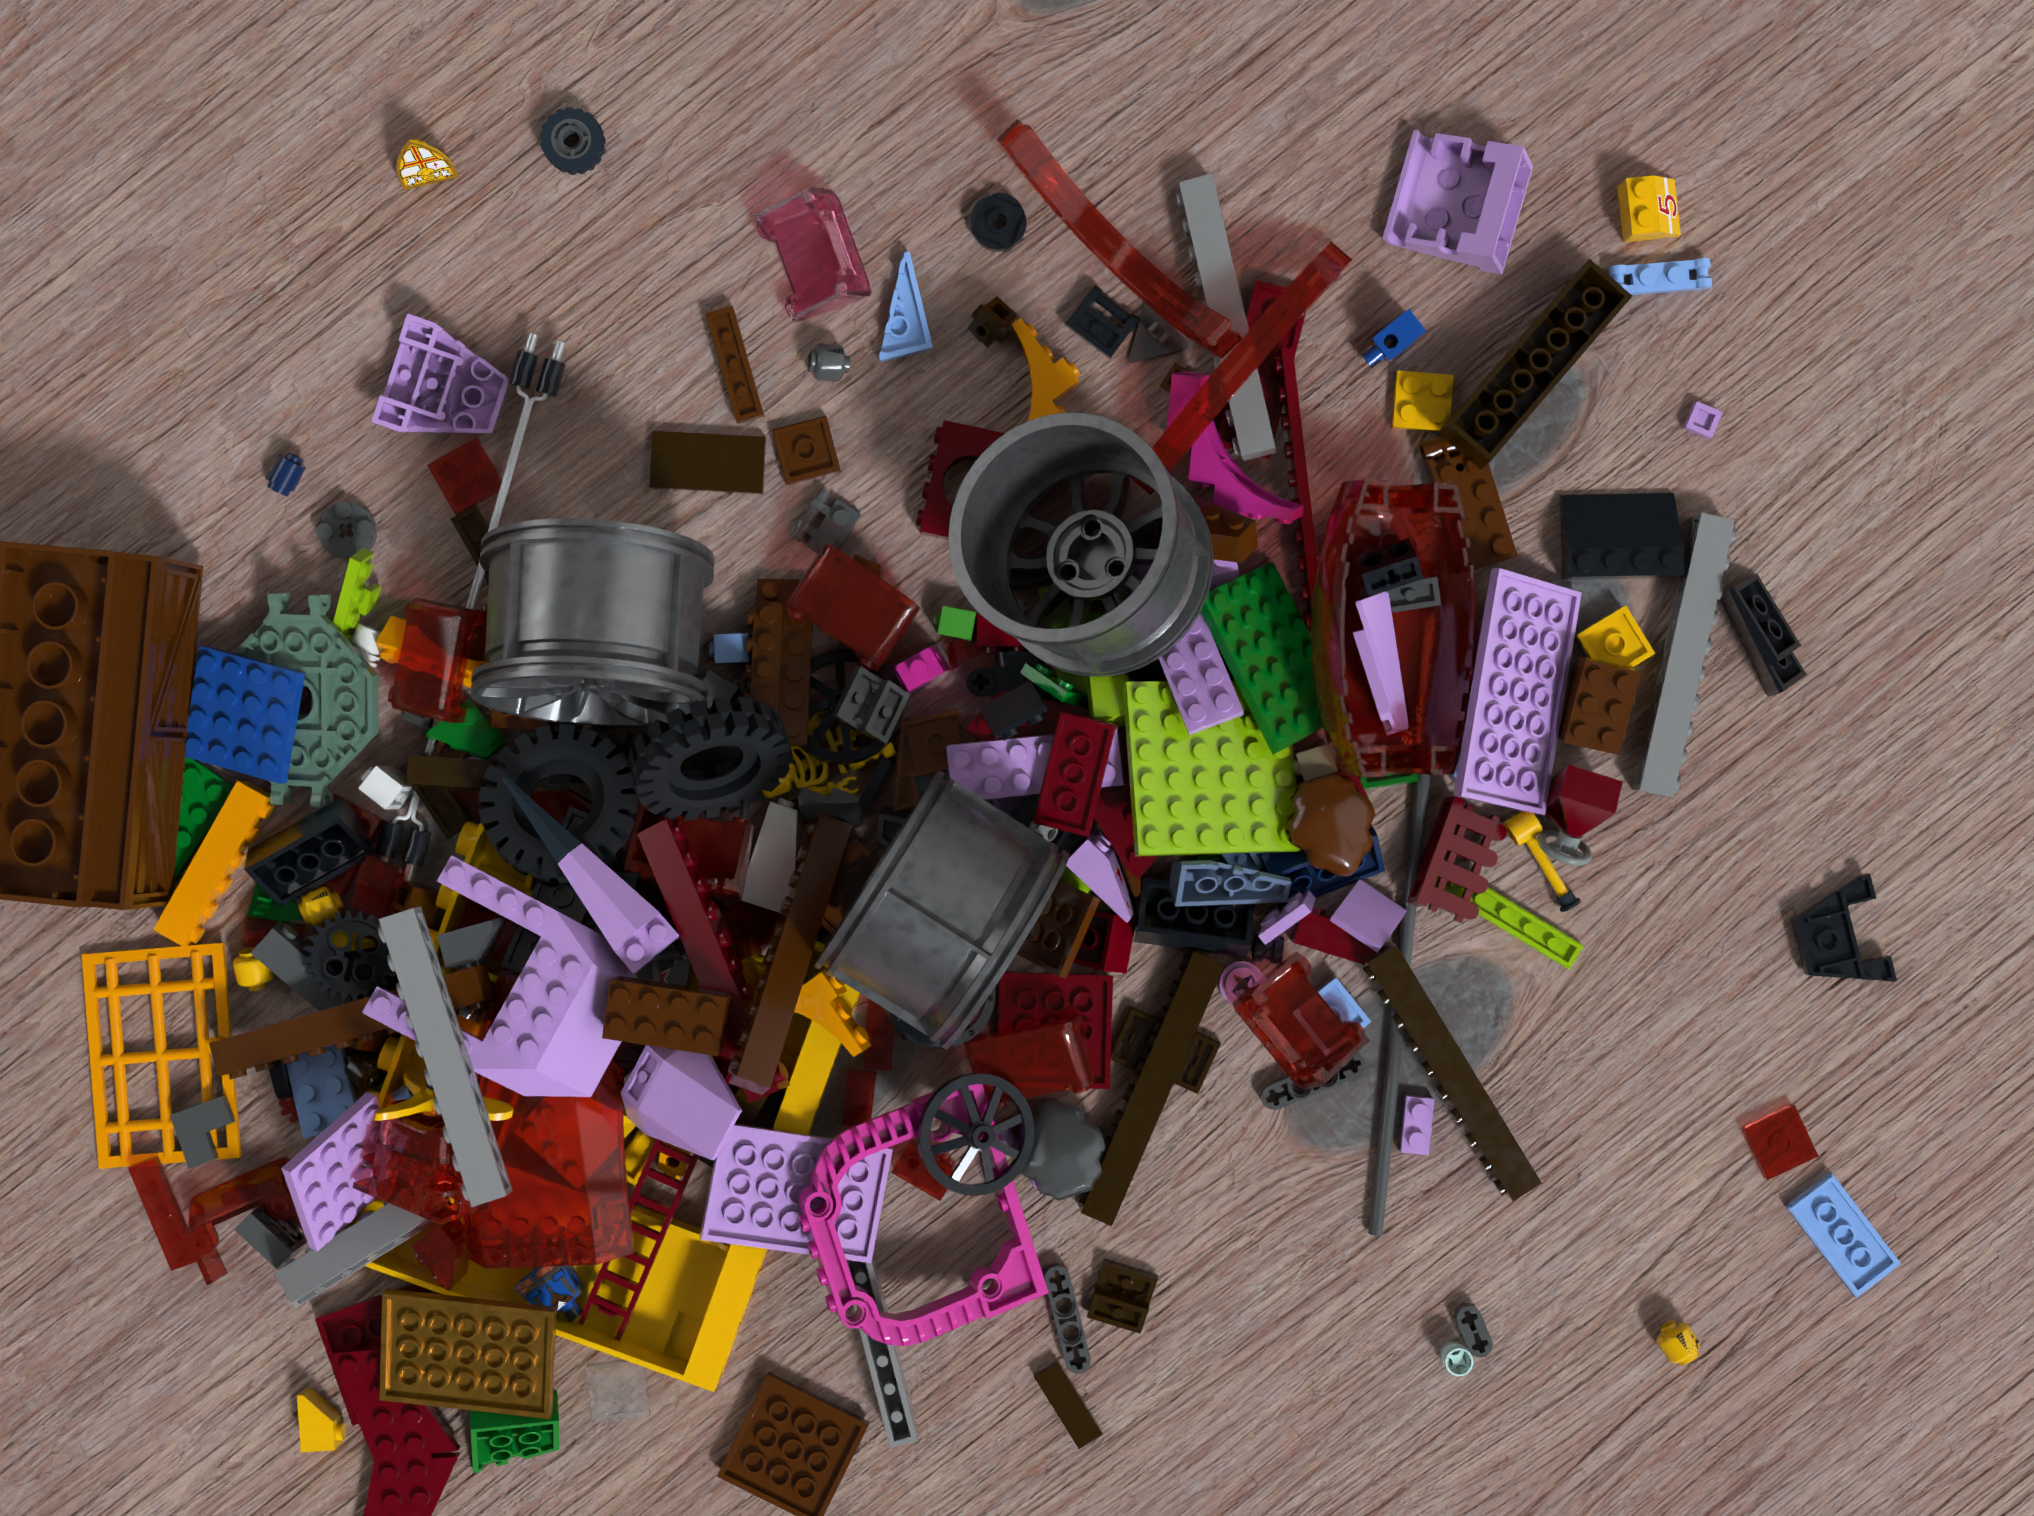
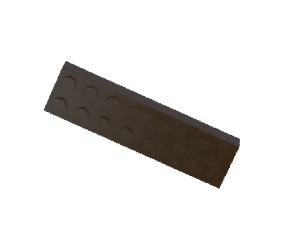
(1535, 364)

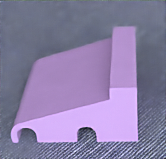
(1459, 200)

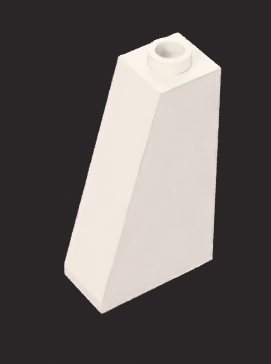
(774, 857)

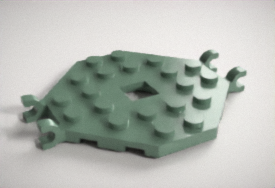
(341, 690)

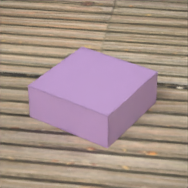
(1702, 420)

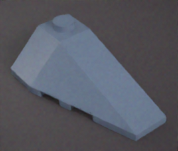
(1224, 884)

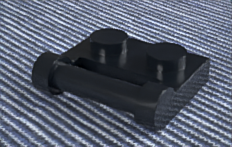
(1097, 329)

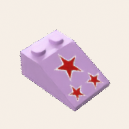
(1101, 871)

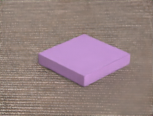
(1368, 915)

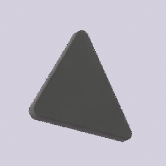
(1155, 338)

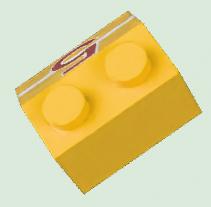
(1648, 208)

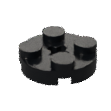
(993, 207)

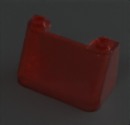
(852, 606)
(434, 659)
(720, 849)
(1299, 1024)
(1035, 1058)

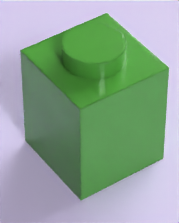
(955, 623)

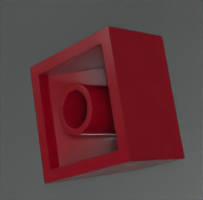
(1107, 943)

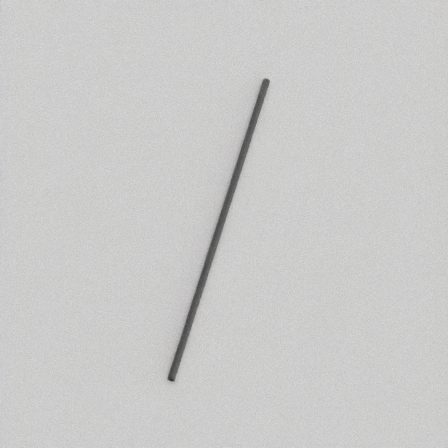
(1395, 1035)

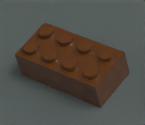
(667, 1015)

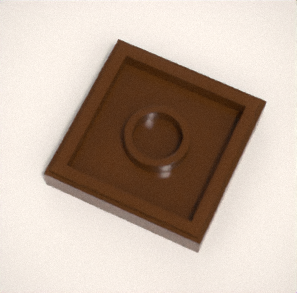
(806, 450)

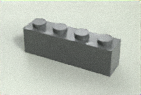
(283, 955)

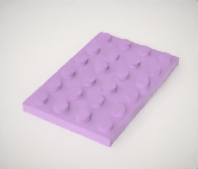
(759, 1187)

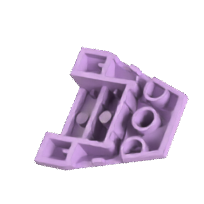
(439, 385)

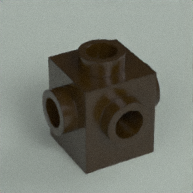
(992, 322)

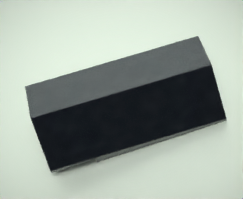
(1763, 635)

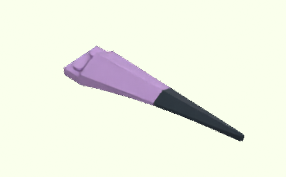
(624, 917)

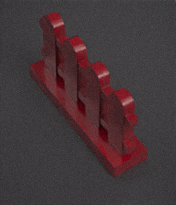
(1435, 866)

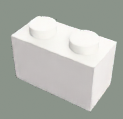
(386, 787)

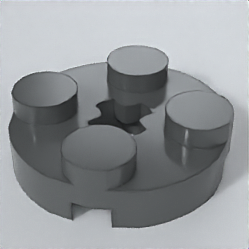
(331, 531)

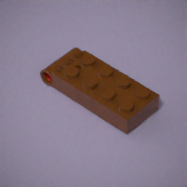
(1480, 500)

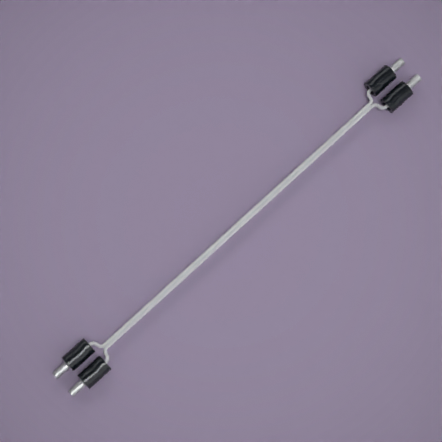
(547, 385)

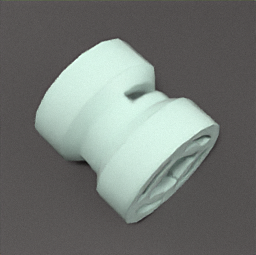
(1461, 1362)

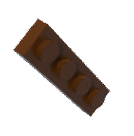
(735, 364)

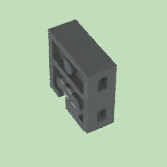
(271, 1237)

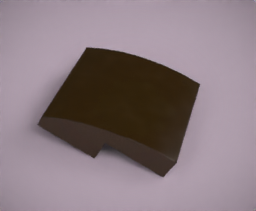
(1122, 1296)

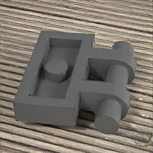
(834, 528)

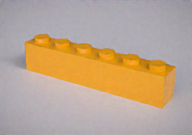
(214, 864)

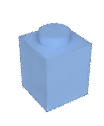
(730, 649)

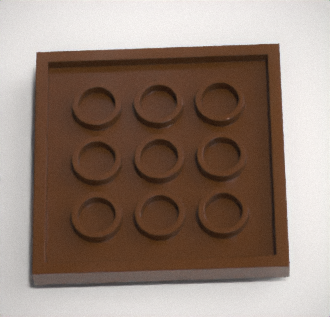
(793, 1448)

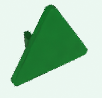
(265, 907)

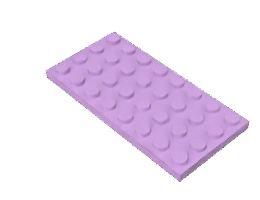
(1517, 692)

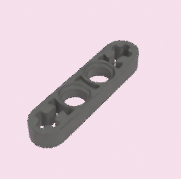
(1282, 1099)
(1067, 1318)

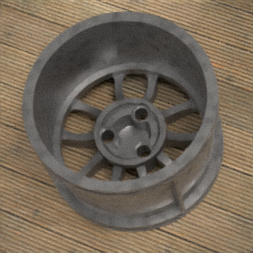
(997, 504)
(592, 621)
(944, 911)

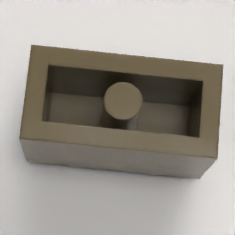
(1314, 763)

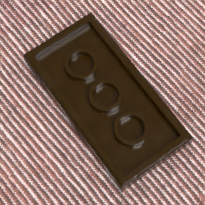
(707, 462)

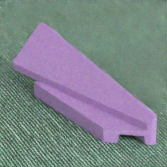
(1380, 660)

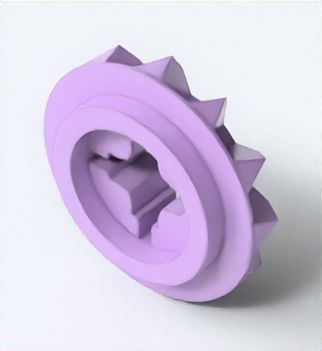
(1241, 969)

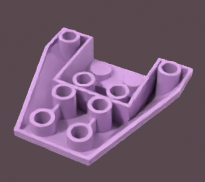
(681, 1100)

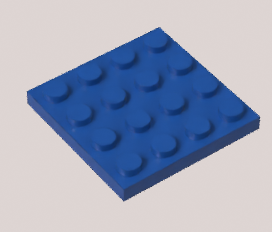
(243, 714)

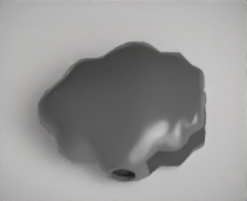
(1063, 1150)

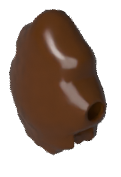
(1331, 823)

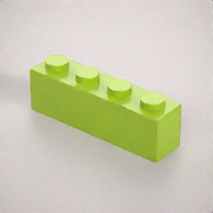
(1106, 693)

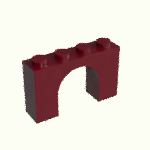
(955, 444)

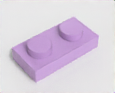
(1416, 1124)

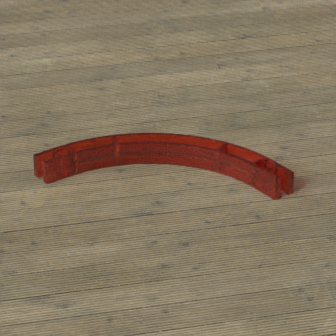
(1111, 248)
(1248, 356)

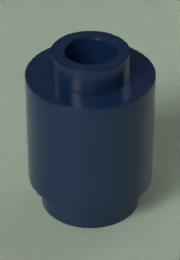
(286, 474)

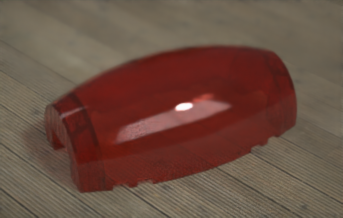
(1432, 642)

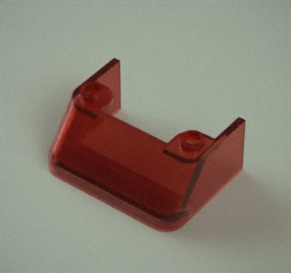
(229, 1199)

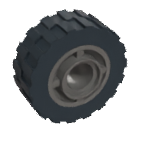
(560, 128)

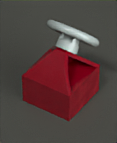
(1577, 804)

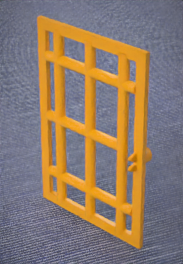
(161, 1054)

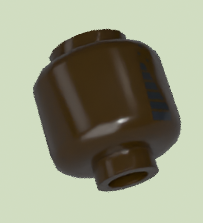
(363, 1069)

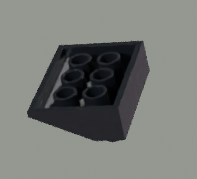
(1620, 536)

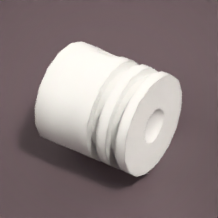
(365, 643)

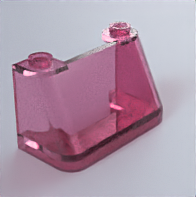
(815, 252)

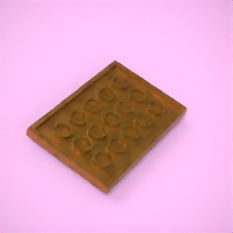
(467, 1353)

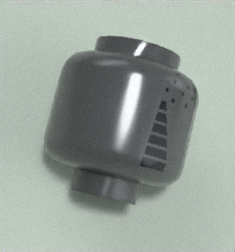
(828, 362)

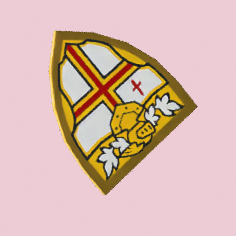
(423, 165)

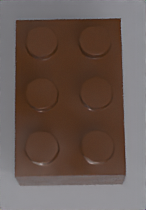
(1599, 705)

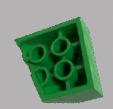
(505, 1436)

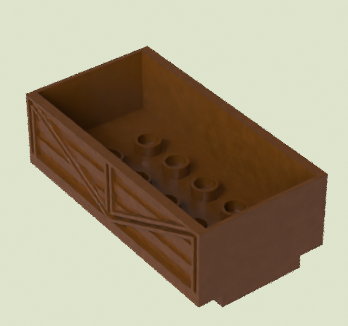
(93, 723)

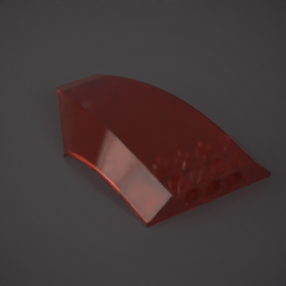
(563, 1174)

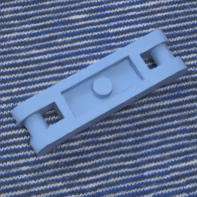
(1663, 276)

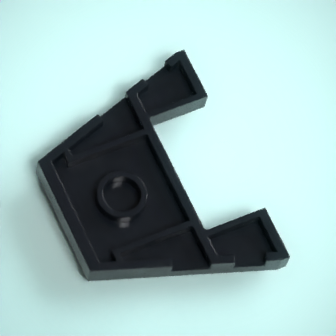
(1828, 937)

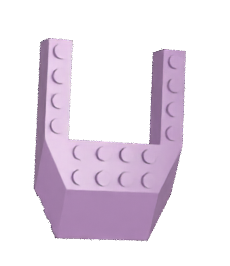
(555, 1014)

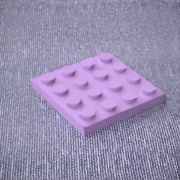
(325, 1170)

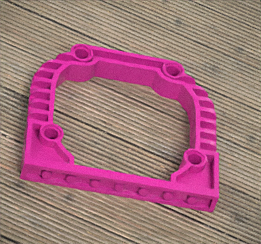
(1014, 1272)

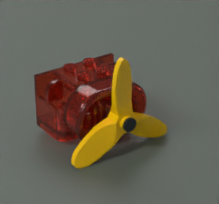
(414, 1159)

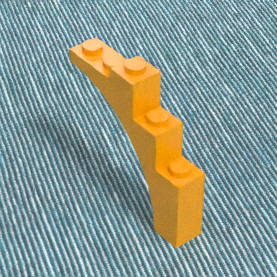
(1047, 379)
(821, 1003)

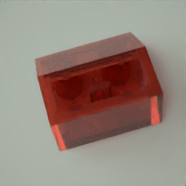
(444, 1252)

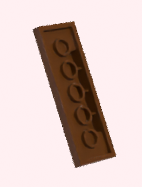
(780, 658)

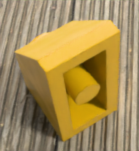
(318, 1423)

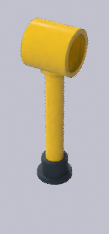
(1523, 829)

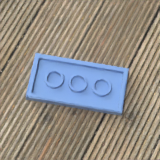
(1842, 1234)

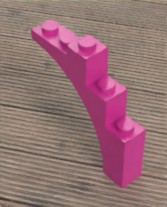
(1215, 468)

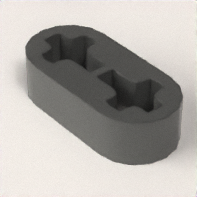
(1467, 1332)

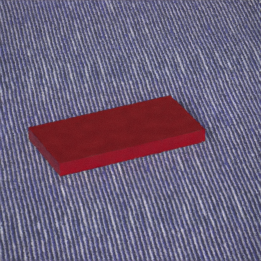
(1074, 773)

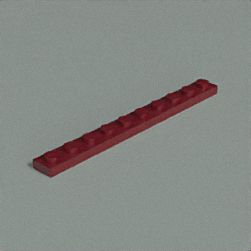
(1298, 476)

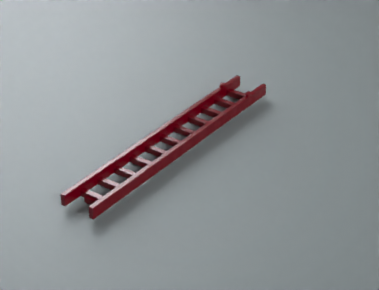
(607, 1306)

